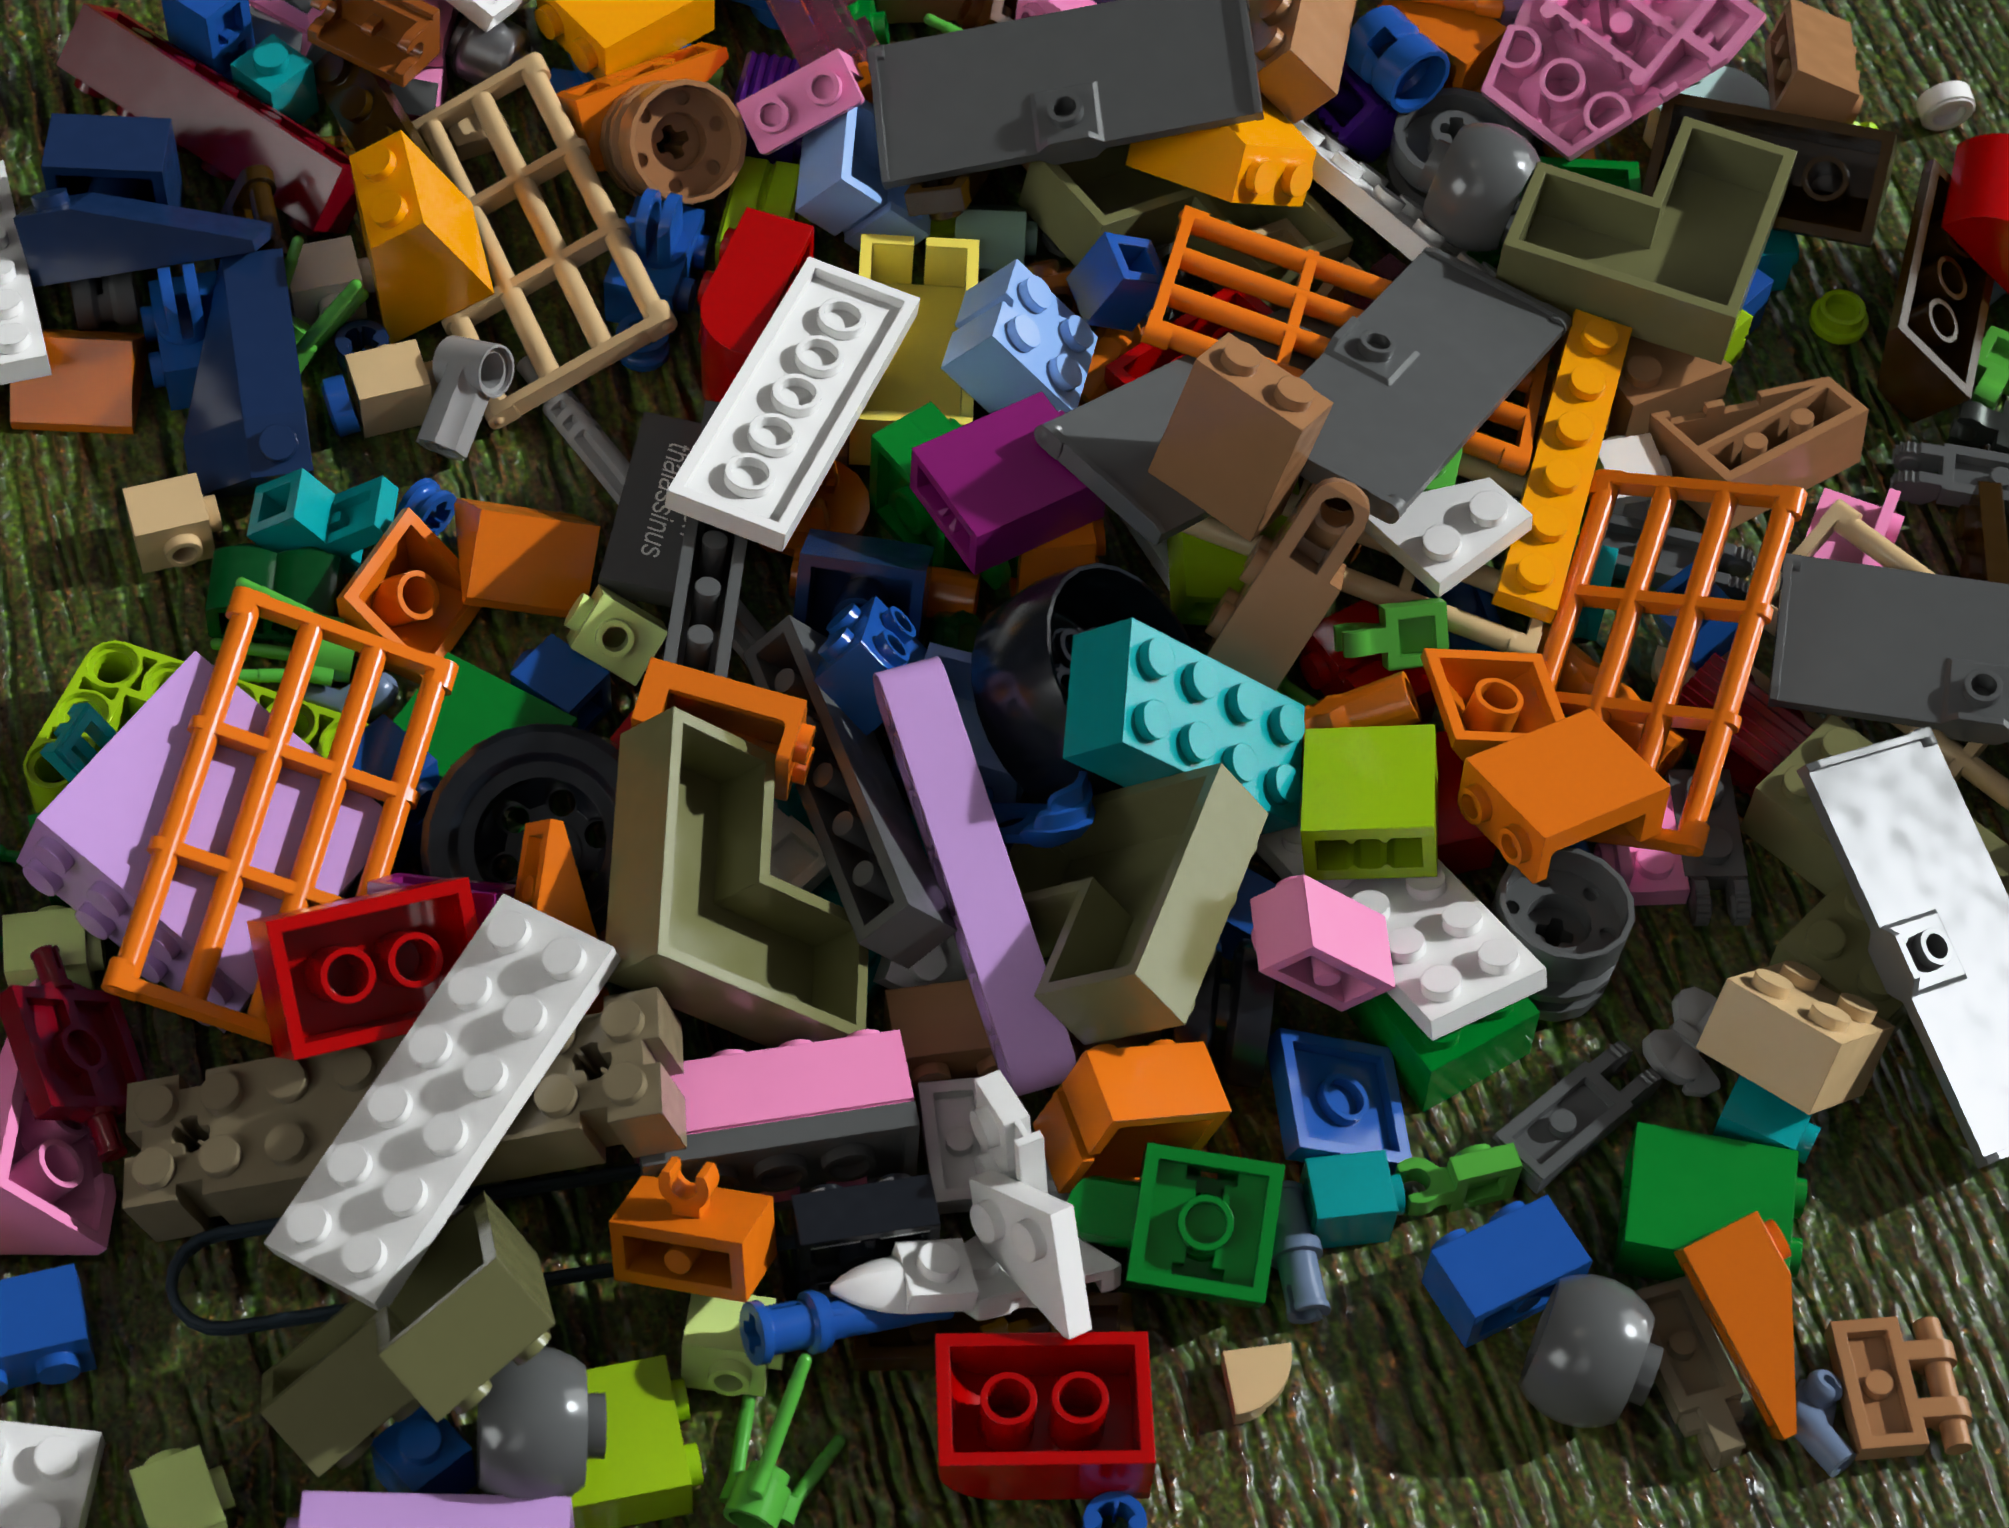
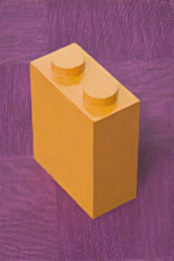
(622, 33)

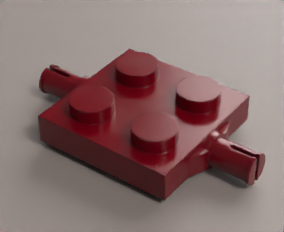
(72, 1051)

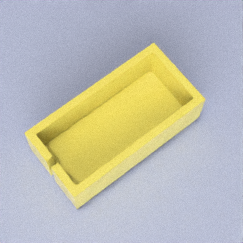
(915, 370)

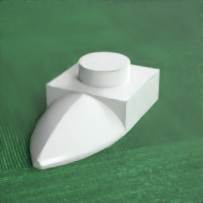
(913, 1280)

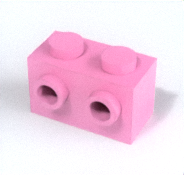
(1321, 942)

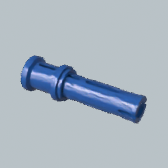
(813, 1324)

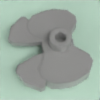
(1674, 1050)

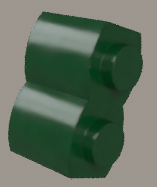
(300, 574)

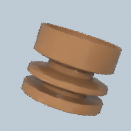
(704, 144)

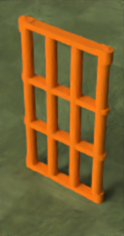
(1300, 301)
(1690, 609)
(272, 754)

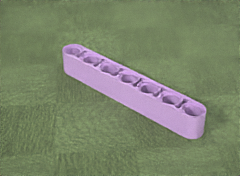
(973, 873)

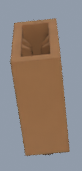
(1239, 436)

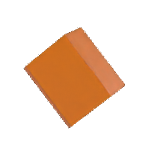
(91, 384)
(523, 557)
(408, 592)
(1490, 696)

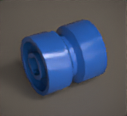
(1396, 59)

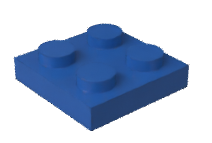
(1336, 1097)

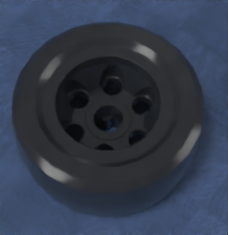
(1026, 655)
(526, 770)

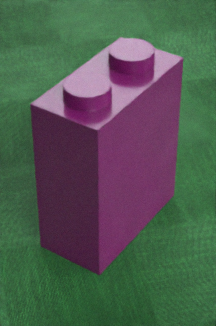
(998, 487)

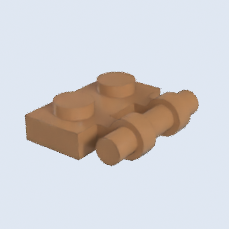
(1880, 1392)

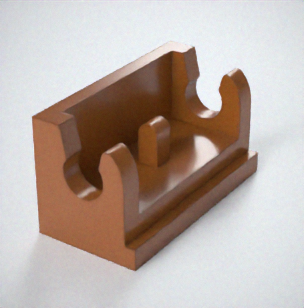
(379, 35)

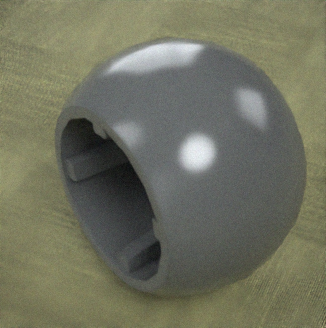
(1477, 185)
(1590, 1352)
(539, 1428)

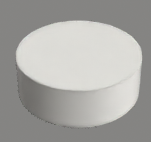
(1945, 105)

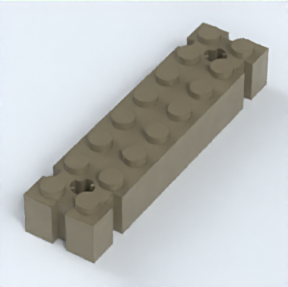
(265, 1123)

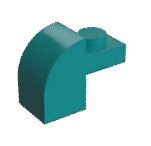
(305, 513)

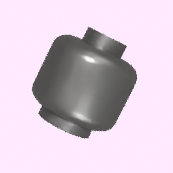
(483, 54)

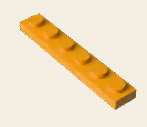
(1563, 465)

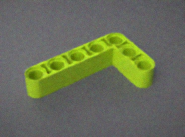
(138, 677)

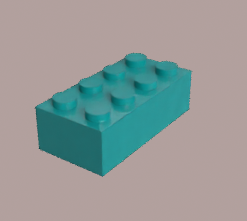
(1161, 709)

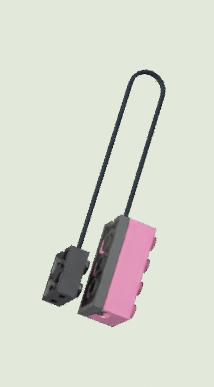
(804, 1122)

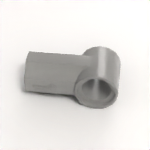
(467, 378)

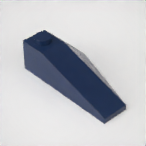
(111, 235)
(247, 390)

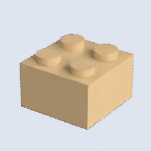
(1796, 1036)

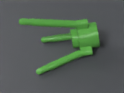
(312, 338)
(332, 661)
(761, 1493)

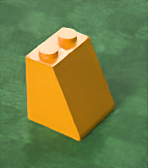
(1237, 162)
(416, 237)

